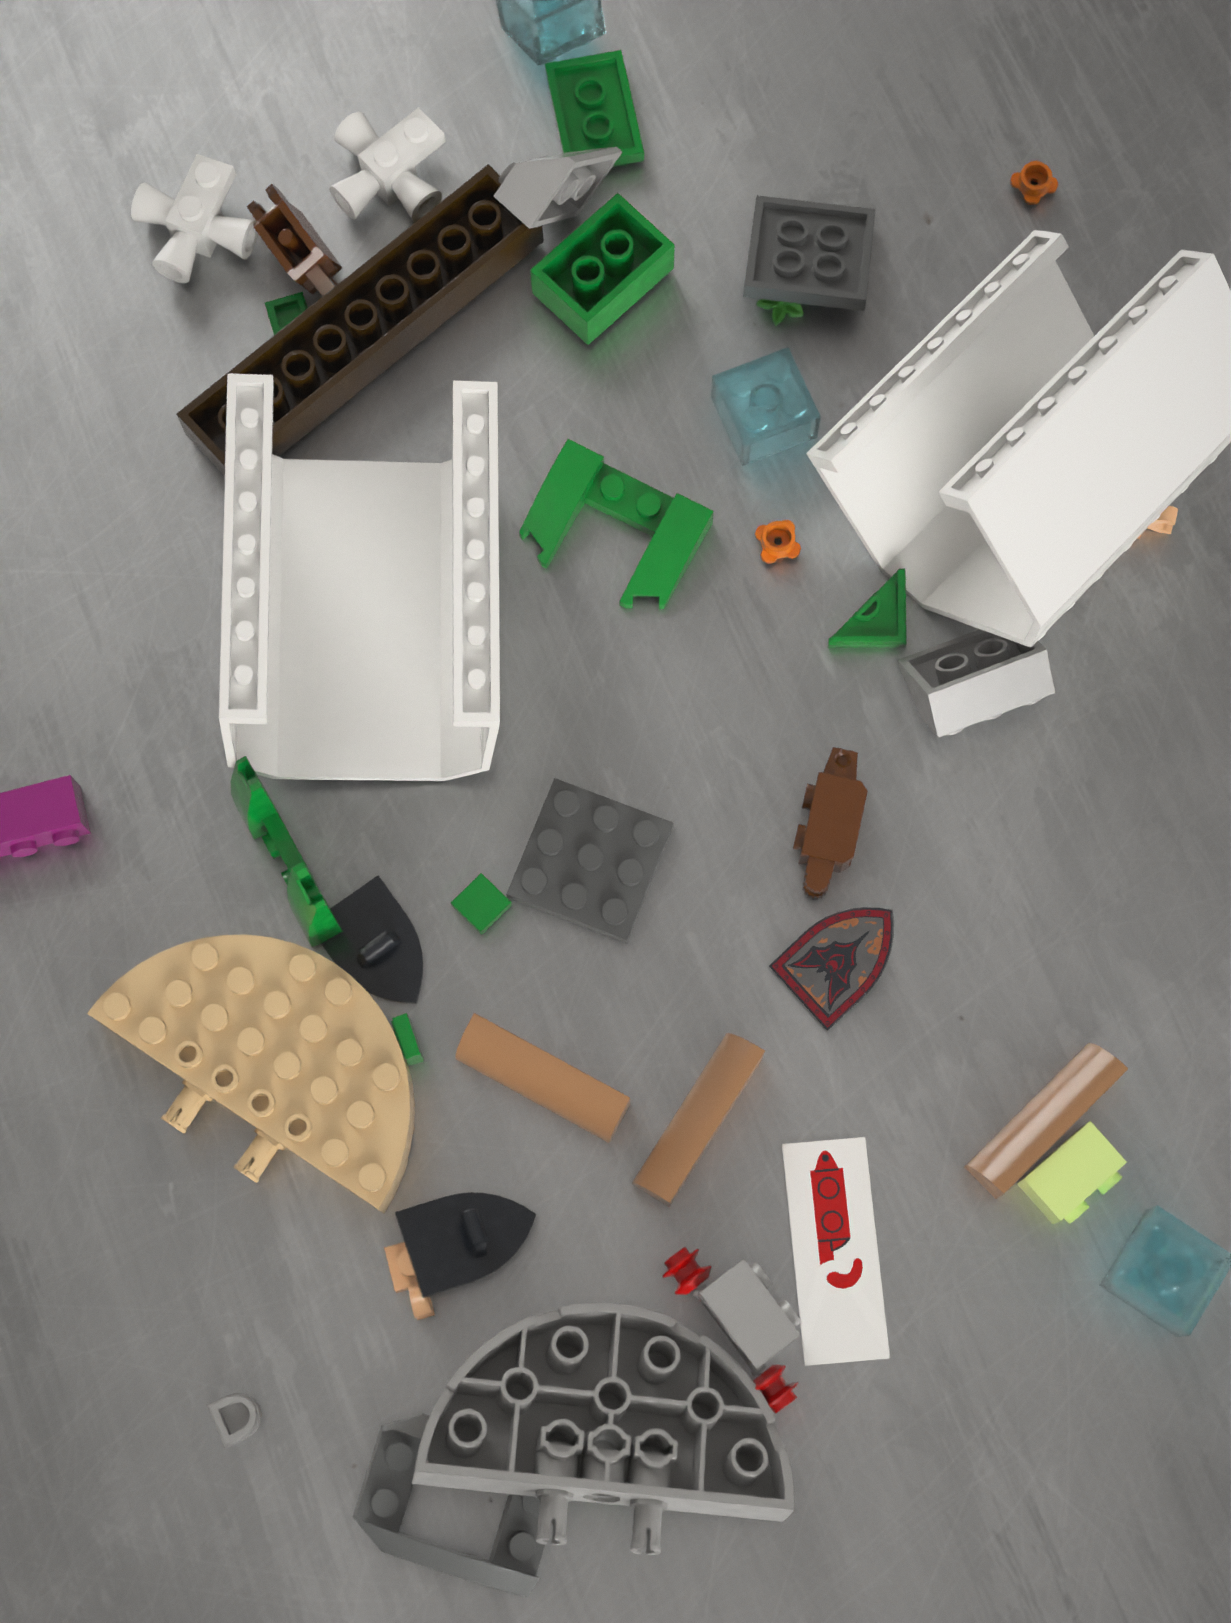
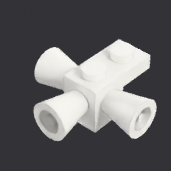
(388, 164)
(194, 218)

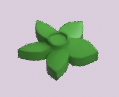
(781, 309)

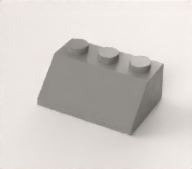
(554, 185)
(975, 680)

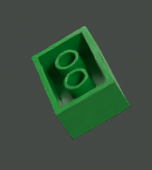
(602, 268)

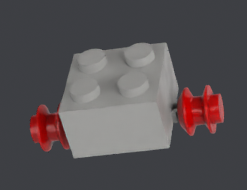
(746, 1315)

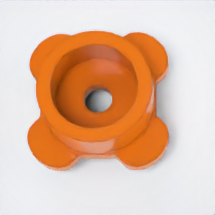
(1036, 172)
(780, 530)

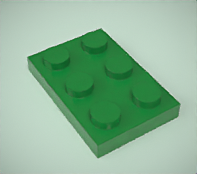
(594, 105)

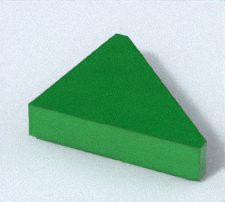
(879, 620)

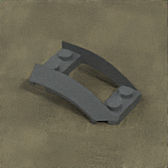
(385, 1499)

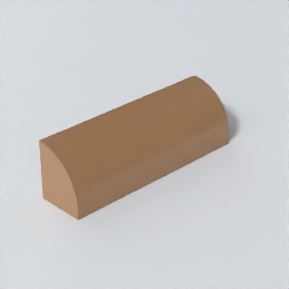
(542, 1078)
(698, 1118)
(1045, 1119)

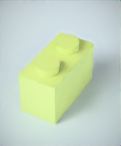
(1073, 1174)

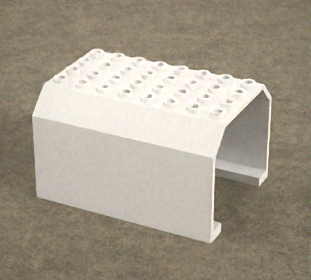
(1025, 447)
(360, 602)

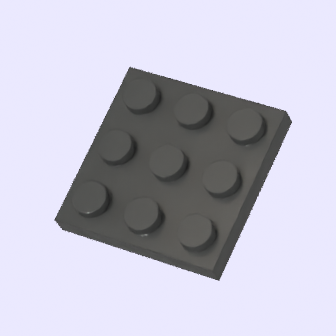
(809, 253)
(590, 860)

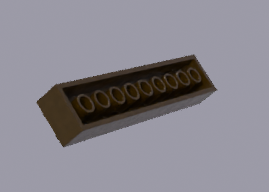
(373, 316)

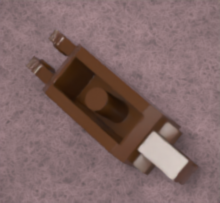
(295, 243)
(832, 823)

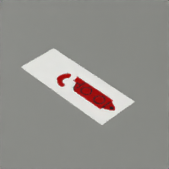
(835, 1251)

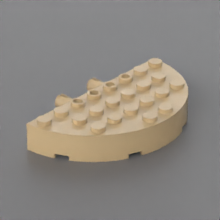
(280, 1046)

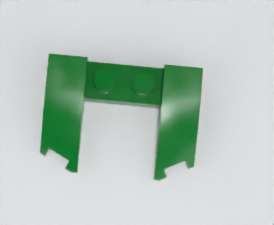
(673, 523)
(263, 819)

